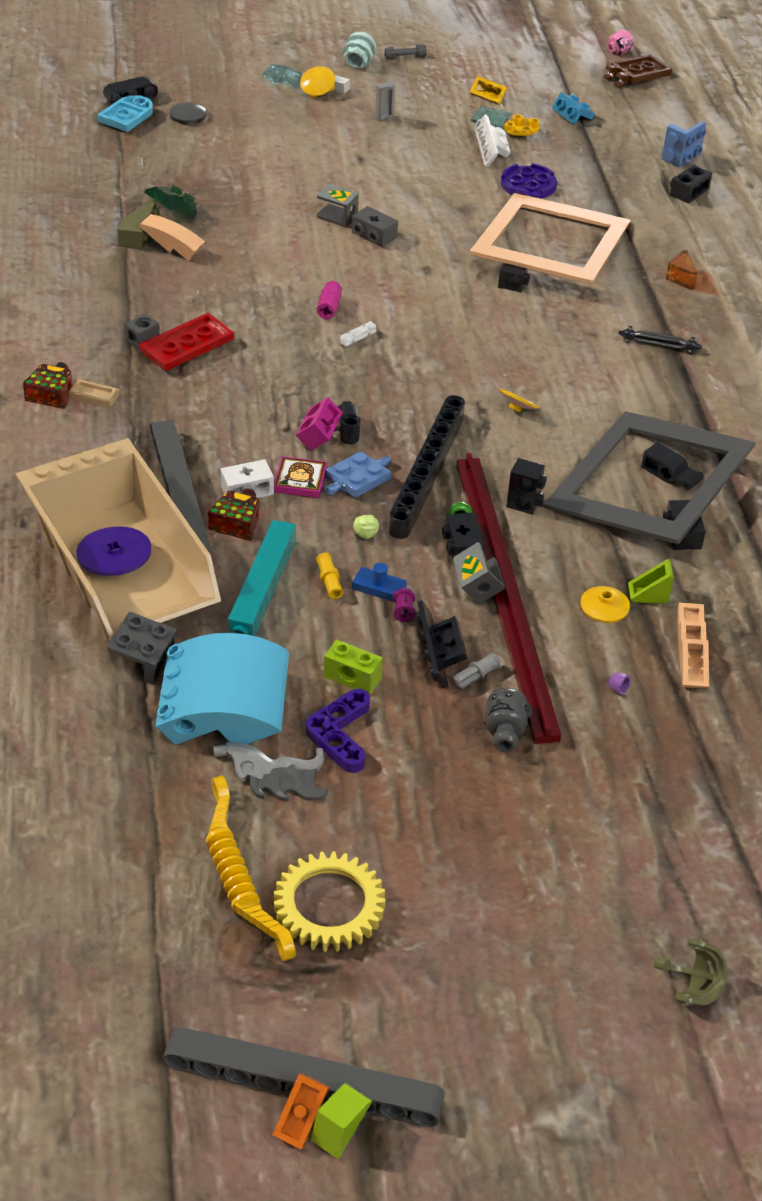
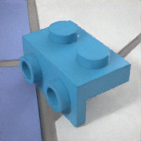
(571, 108)

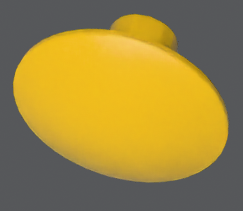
(317, 81)
(522, 126)

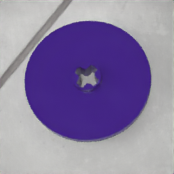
(113, 551)

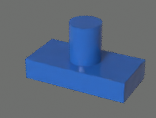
(377, 582)

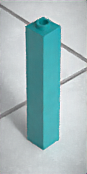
(262, 579)

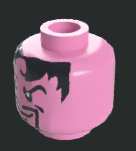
(620, 42)

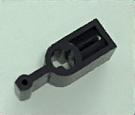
(670, 466)

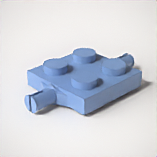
(358, 474)

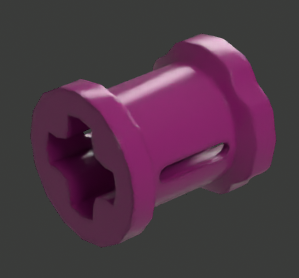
(404, 605)

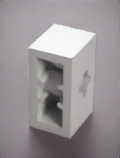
(249, 475)

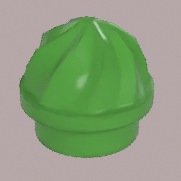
(460, 507)

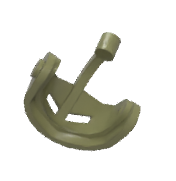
(700, 973)

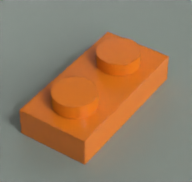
(301, 1111)

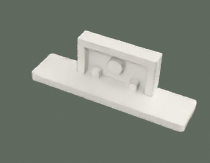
(491, 141)

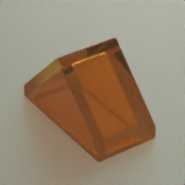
(682, 271)

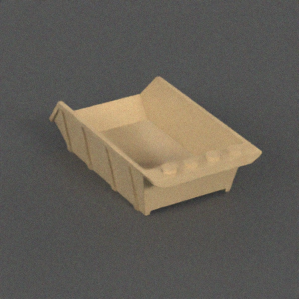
(118, 489)

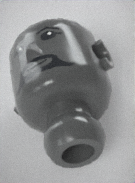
(507, 717)

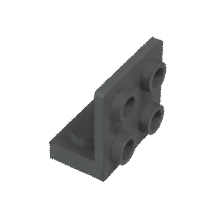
(143, 642)

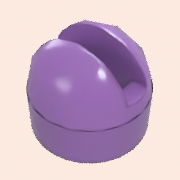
(619, 683)

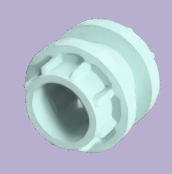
(359, 50)

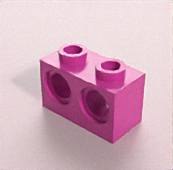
(319, 423)

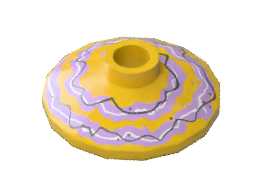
(517, 402)

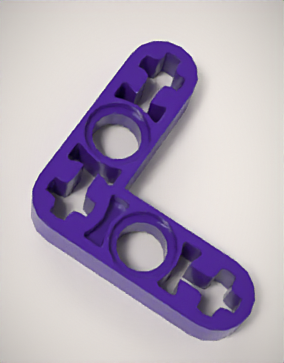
(332, 729)

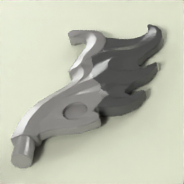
(275, 775)

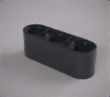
(140, 86)

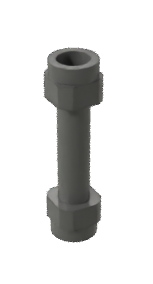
(420, 50)

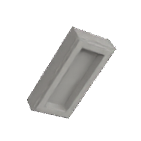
(385, 101)

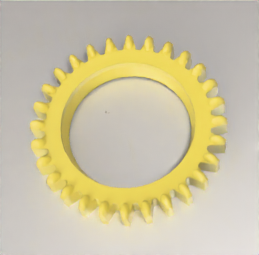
(363, 924)

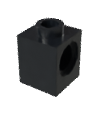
(509, 282)

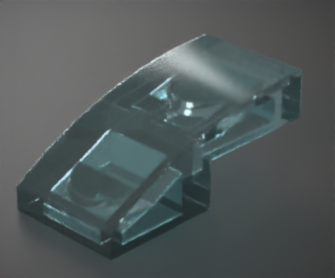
(279, 72)

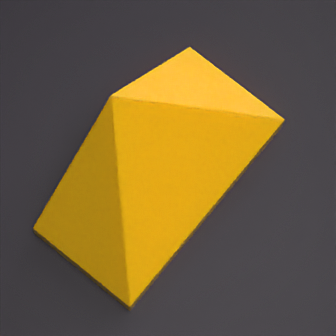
(488, 90)

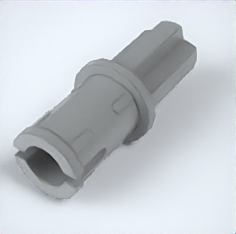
(476, 671)

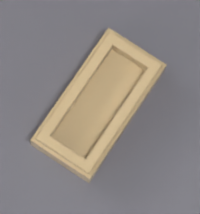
(94, 393)

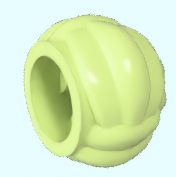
(366, 526)

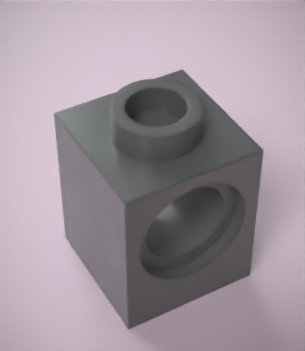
(141, 329)

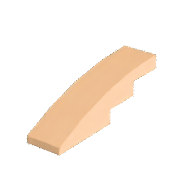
(693, 646)

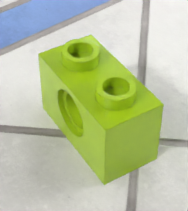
(352, 666)

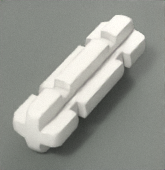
(357, 334)

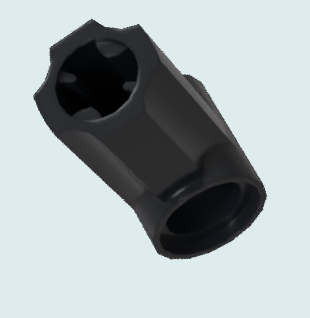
(349, 423)

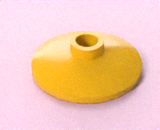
(605, 604)

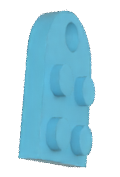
(127, 112)

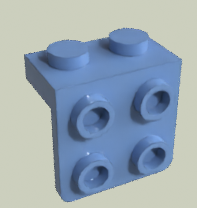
(683, 144)

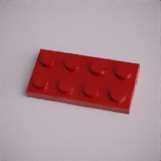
(186, 341)

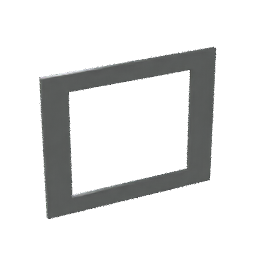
(674, 531)

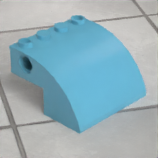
(223, 685)

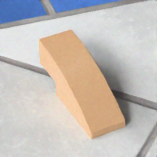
(172, 236)

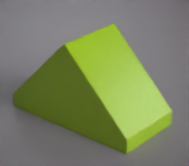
(653, 585)
(339, 1119)

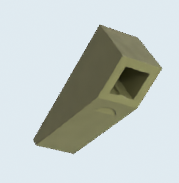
(130, 233)

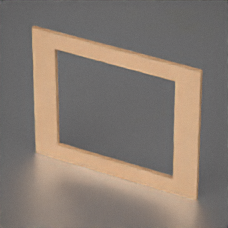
(485, 249)

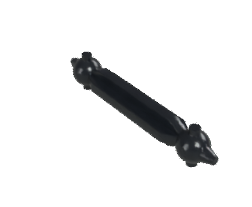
(660, 340)

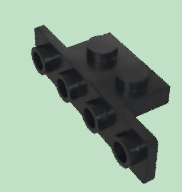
(443, 643)

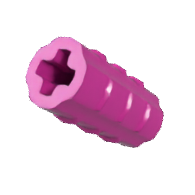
(329, 300)

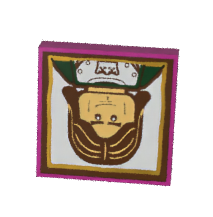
(300, 477)

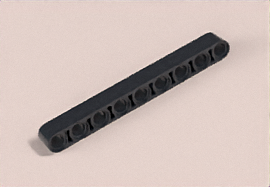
(426, 467)

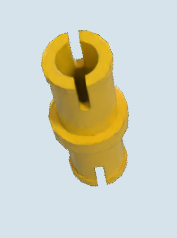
(329, 576)

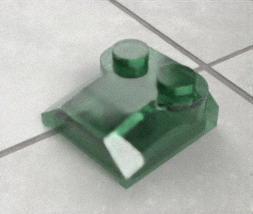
(174, 200)

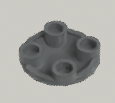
(187, 112)

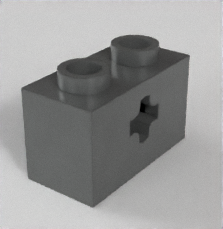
(374, 226)

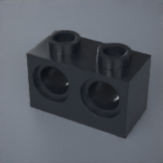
(690, 183)
(525, 486)

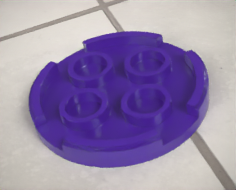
(529, 180)

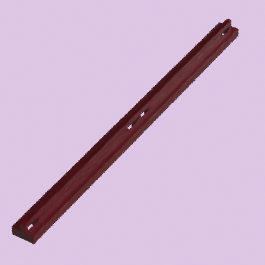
(510, 612)

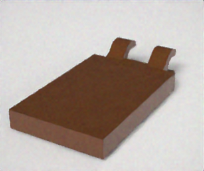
(637, 70)

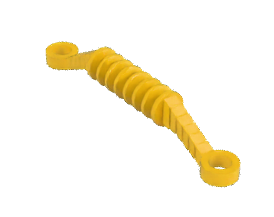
(235, 874)

